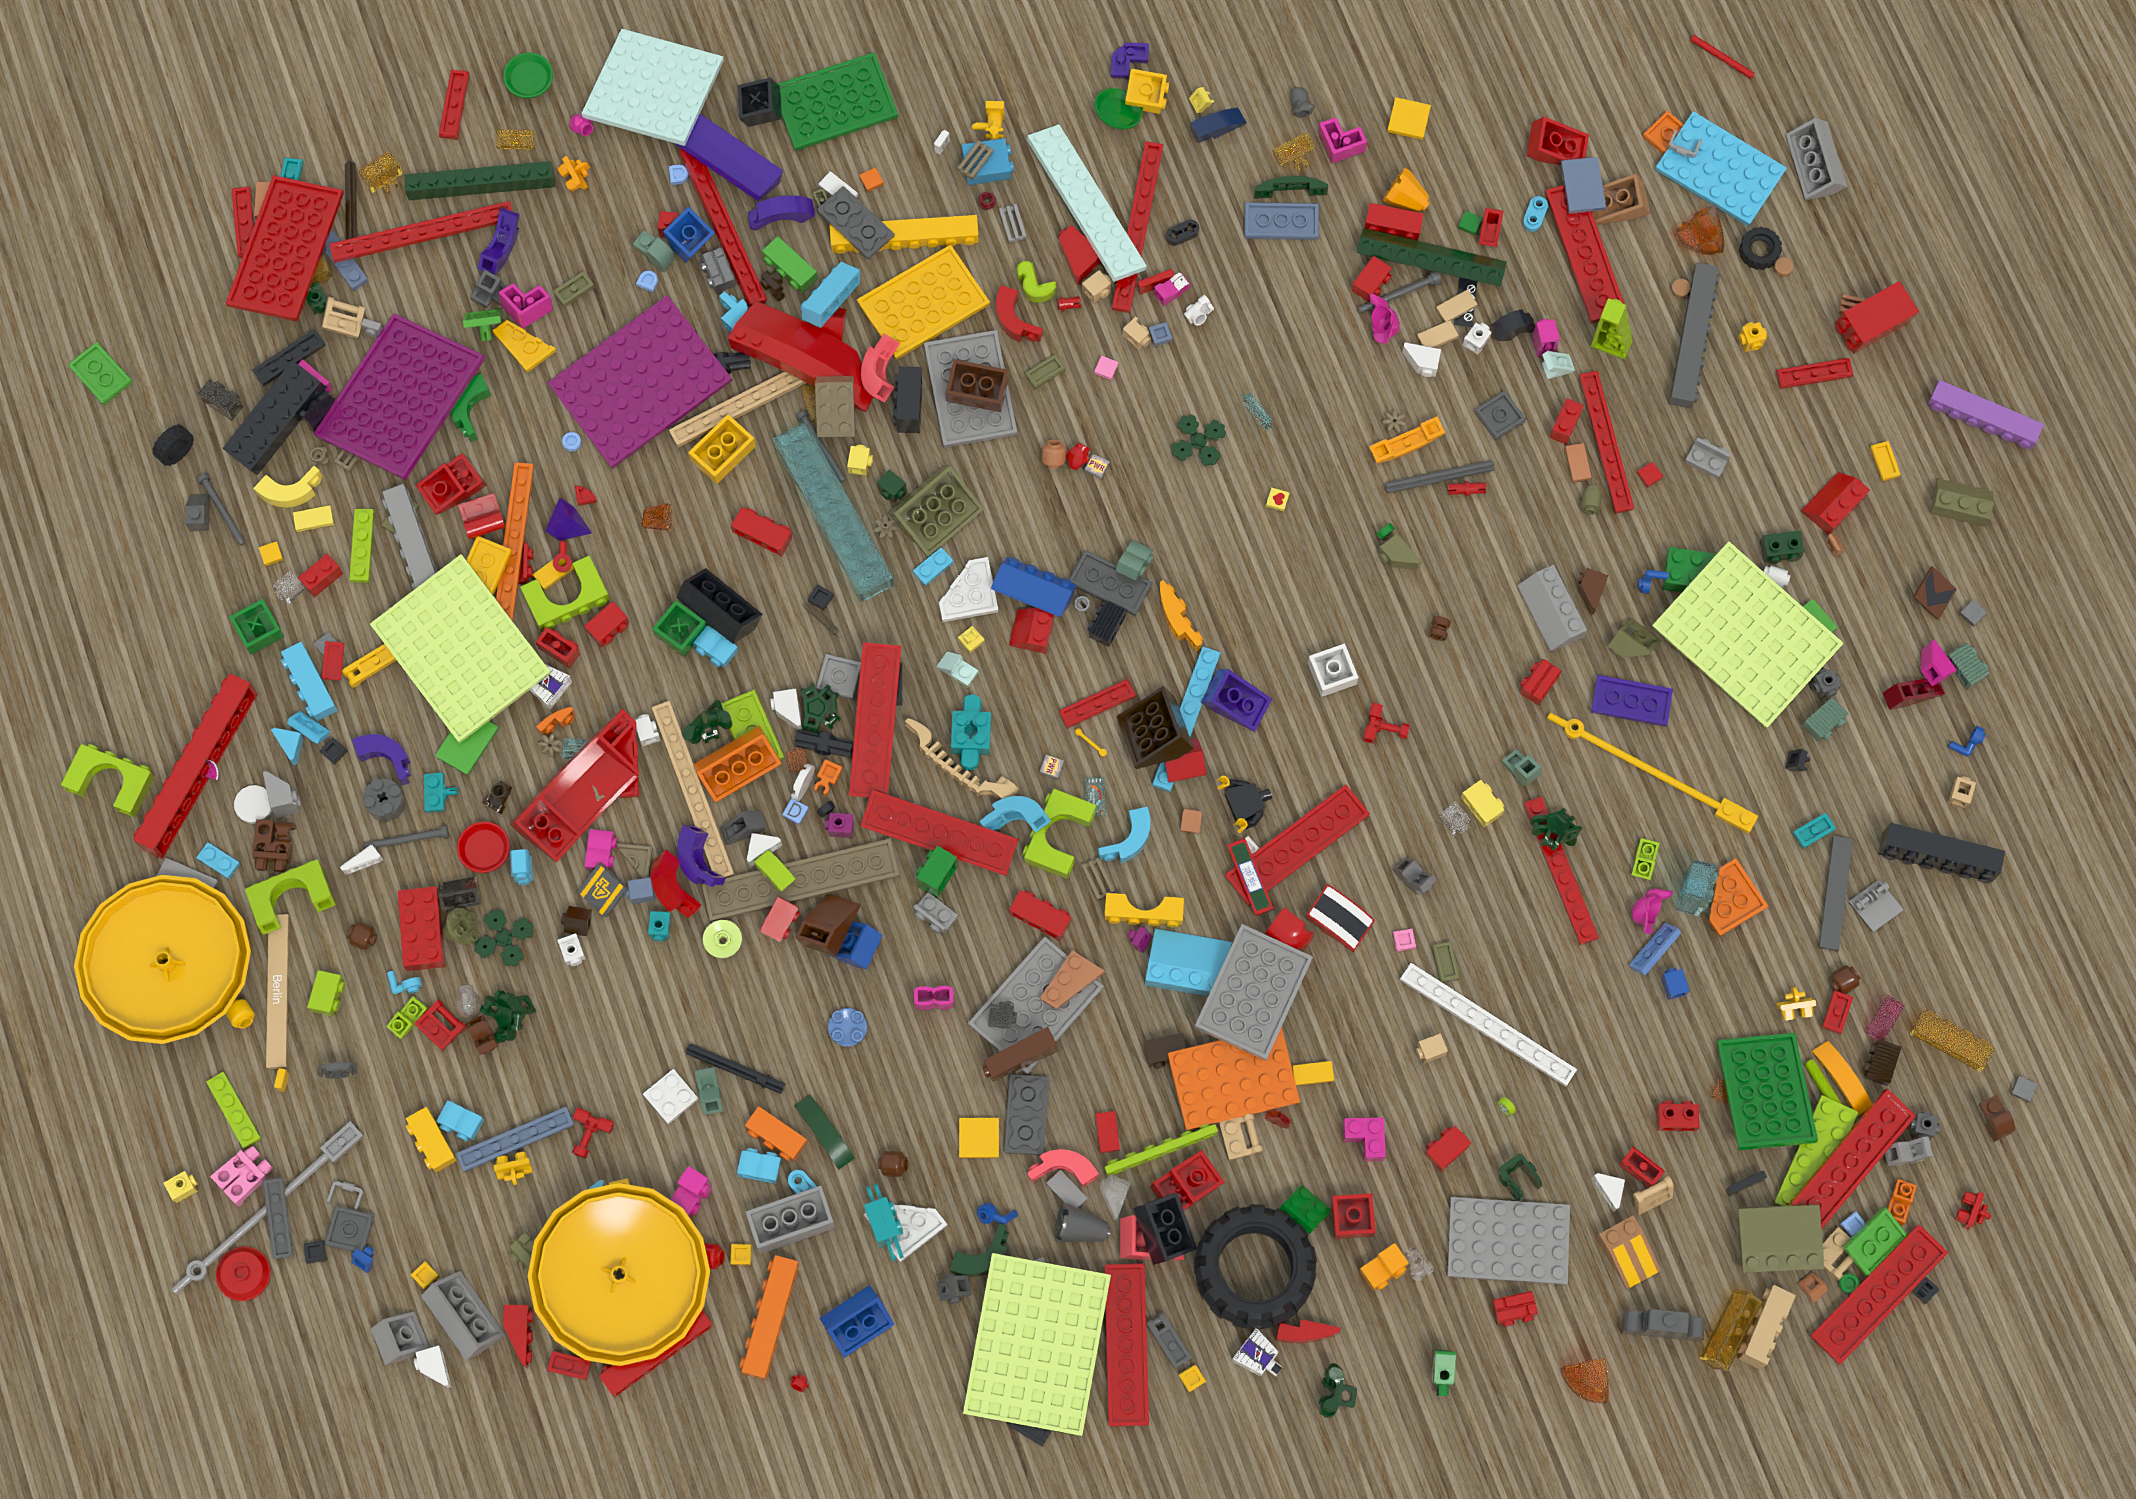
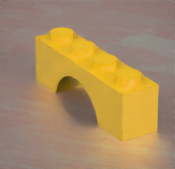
(1168, 912)

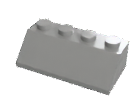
(1816, 159)
(1552, 608)
(790, 1219)
(462, 1315)

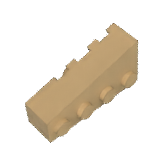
(1766, 1327)

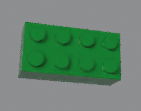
(1683, 567)

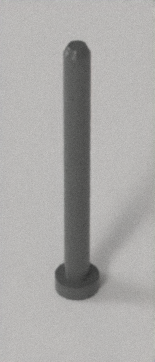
(803, 416)
(204, 480)
(409, 838)

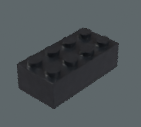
(719, 605)

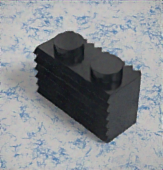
(1107, 623)

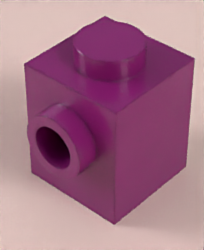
(840, 825)

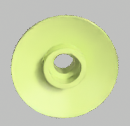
(718, 930)

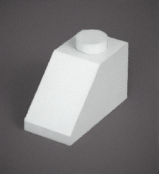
(1422, 358)
(787, 707)
(433, 1365)

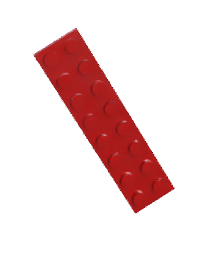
(1585, 254)
(875, 719)
(933, 829)
(1304, 839)
(1855, 1155)
(1878, 1294)
(1127, 1346)

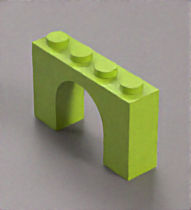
(591, 595)
(90, 761)
(1058, 807)
(264, 895)

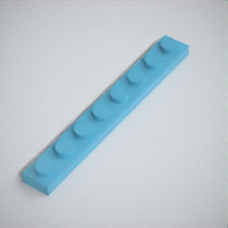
(1192, 703)

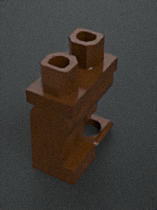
(271, 850)

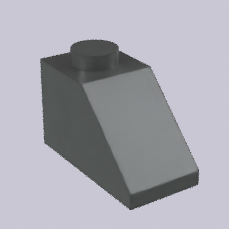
(197, 512)
(743, 826)

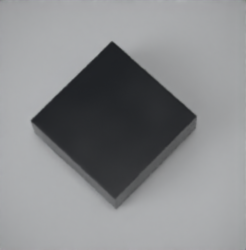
(820, 597)
(333, 751)
(315, 1252)

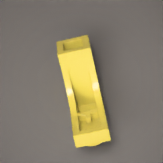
(289, 495)

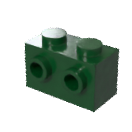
(1782, 547)

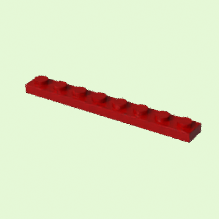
(1606, 442)
(1564, 880)

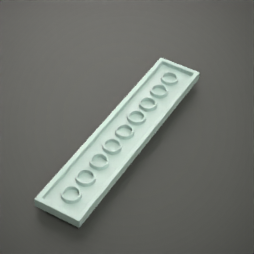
(1086, 203)

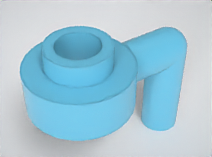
(411, 985)

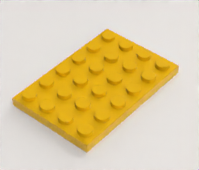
(924, 301)

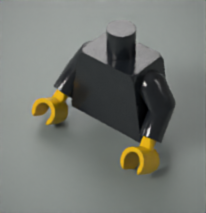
(1244, 801)

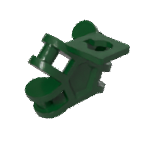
(817, 707)
(707, 719)
(1557, 823)
(507, 1014)
(1334, 1382)

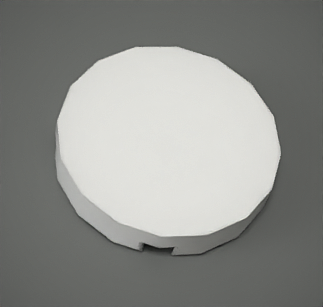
(803, 782)
(252, 804)

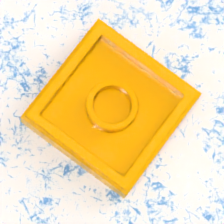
(1409, 118)
(978, 1137)

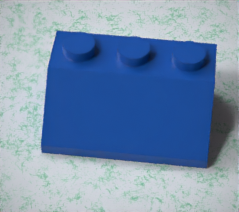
(857, 1321)

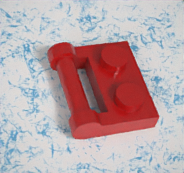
(435, 1030)

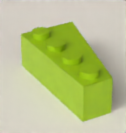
(1613, 330)

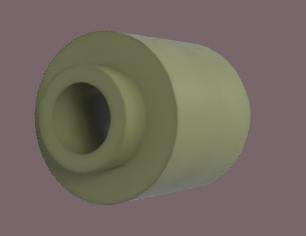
(1591, 500)

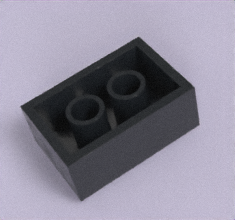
(908, 399)
(1165, 1228)

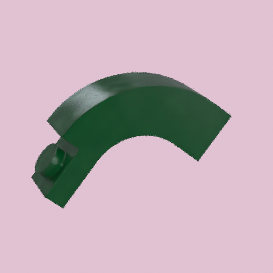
(980, 1264)

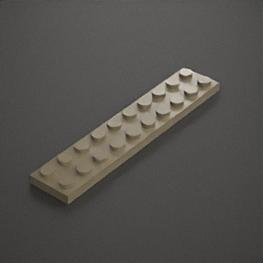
(812, 877)

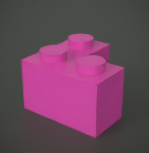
(1340, 144)
(525, 307)
(1370, 1132)
(691, 1191)

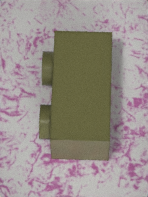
(819, 197)

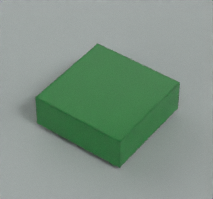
(1470, 223)

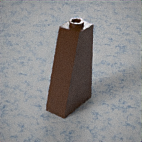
(1020, 1054)

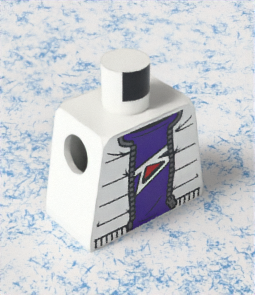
(551, 687)
(1258, 1355)

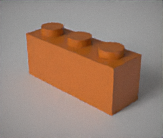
(775, 1134)

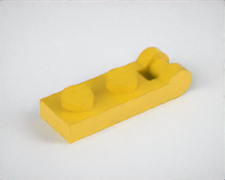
(369, 665)

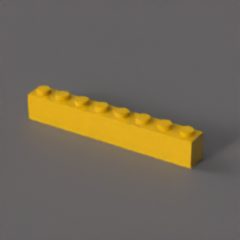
(920, 233)

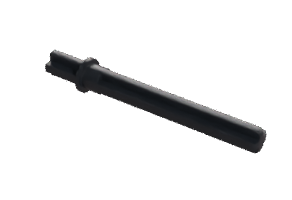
(735, 1068)

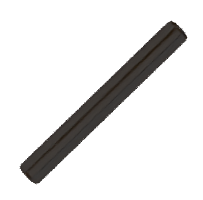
(350, 200)

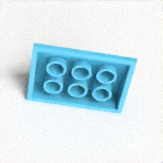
(1185, 962)

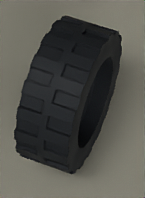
(1753, 260)
(173, 445)

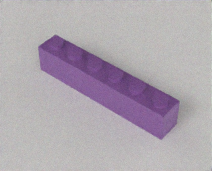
(1985, 415)

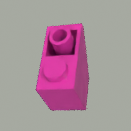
(1935, 664)

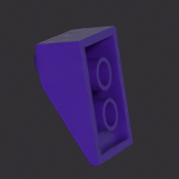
(1236, 699)

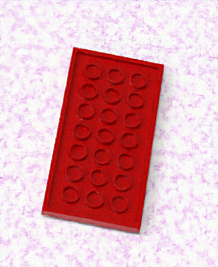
(284, 248)

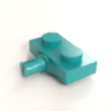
(436, 792)

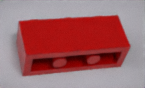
(1394, 221)
(761, 531)
(1040, 914)

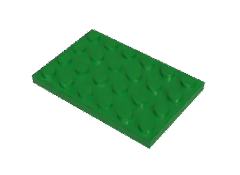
(835, 101)
(1766, 1091)

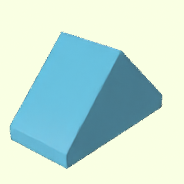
(290, 742)

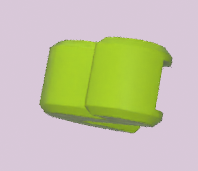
(1031, 290)

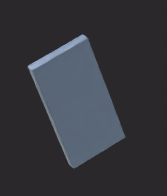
(1282, 221)

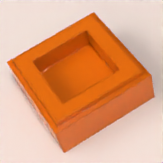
(871, 179)

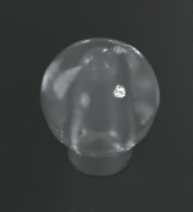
(467, 1002)

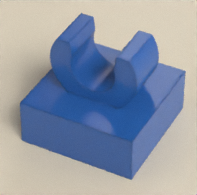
(363, 1259)

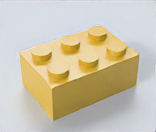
(722, 449)

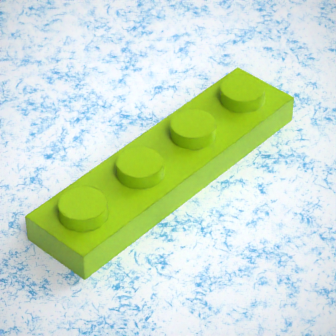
(362, 545)
(233, 1110)

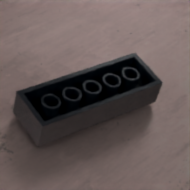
(274, 418)
(1941, 853)

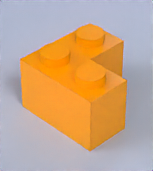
(1385, 1266)

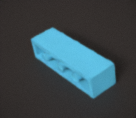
(830, 294)
(309, 681)

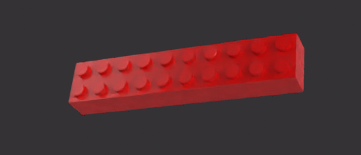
(189, 773)

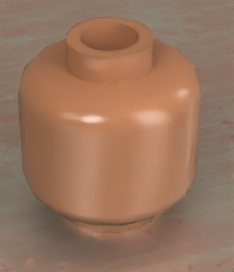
(1053, 454)

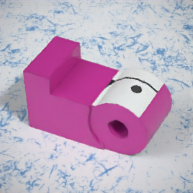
(1171, 289)

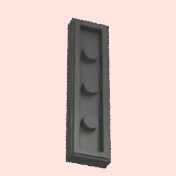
(278, 1218)

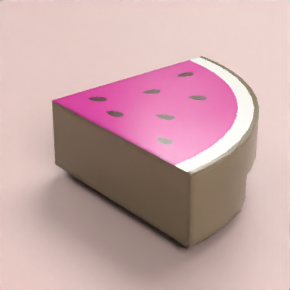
(213, 773)

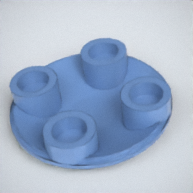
(847, 1027)

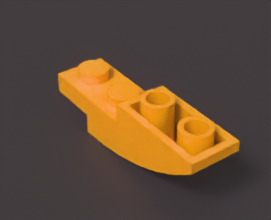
(1173, 611)

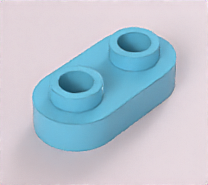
(1535, 212)
(805, 1185)

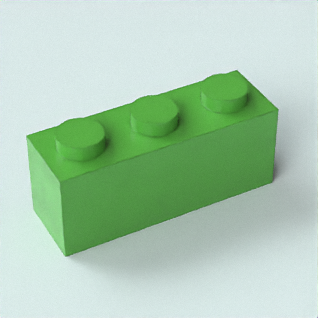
(789, 265)

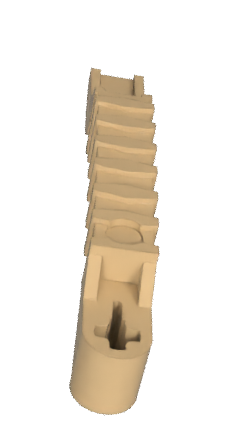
(1001, 789)

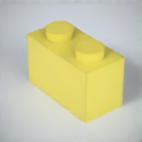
(1483, 803)

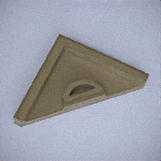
(638, 856)

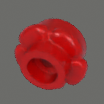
(799, 1382)

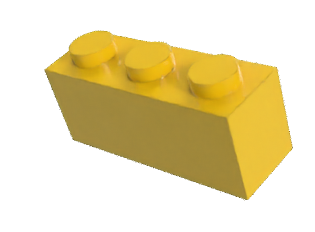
(430, 1140)

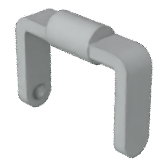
(1683, 151)
(349, 1187)

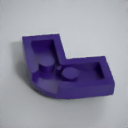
(1124, 55)

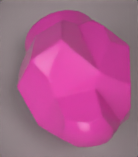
(581, 125)

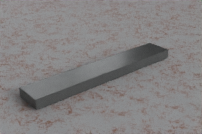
(1835, 893)

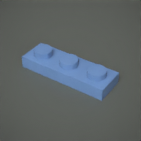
(1655, 949)

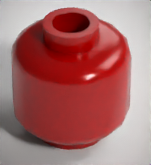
(714, 1255)

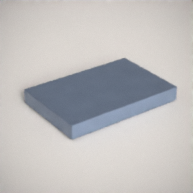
(1583, 185)

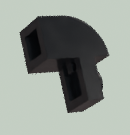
(1513, 324)

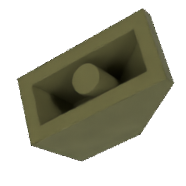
(1398, 554)

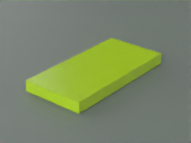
(748, 714)

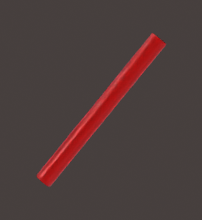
(1723, 57)

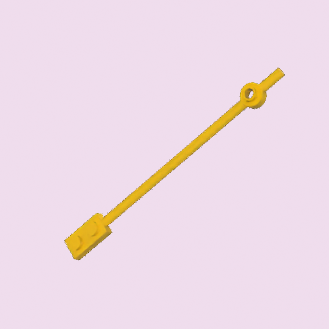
(1726, 810)

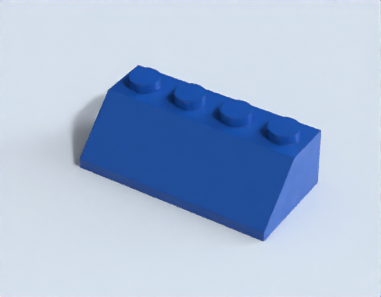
(1034, 586)

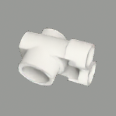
(1197, 312)

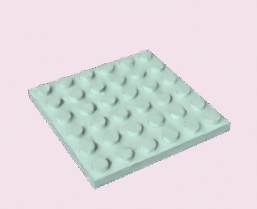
(652, 87)

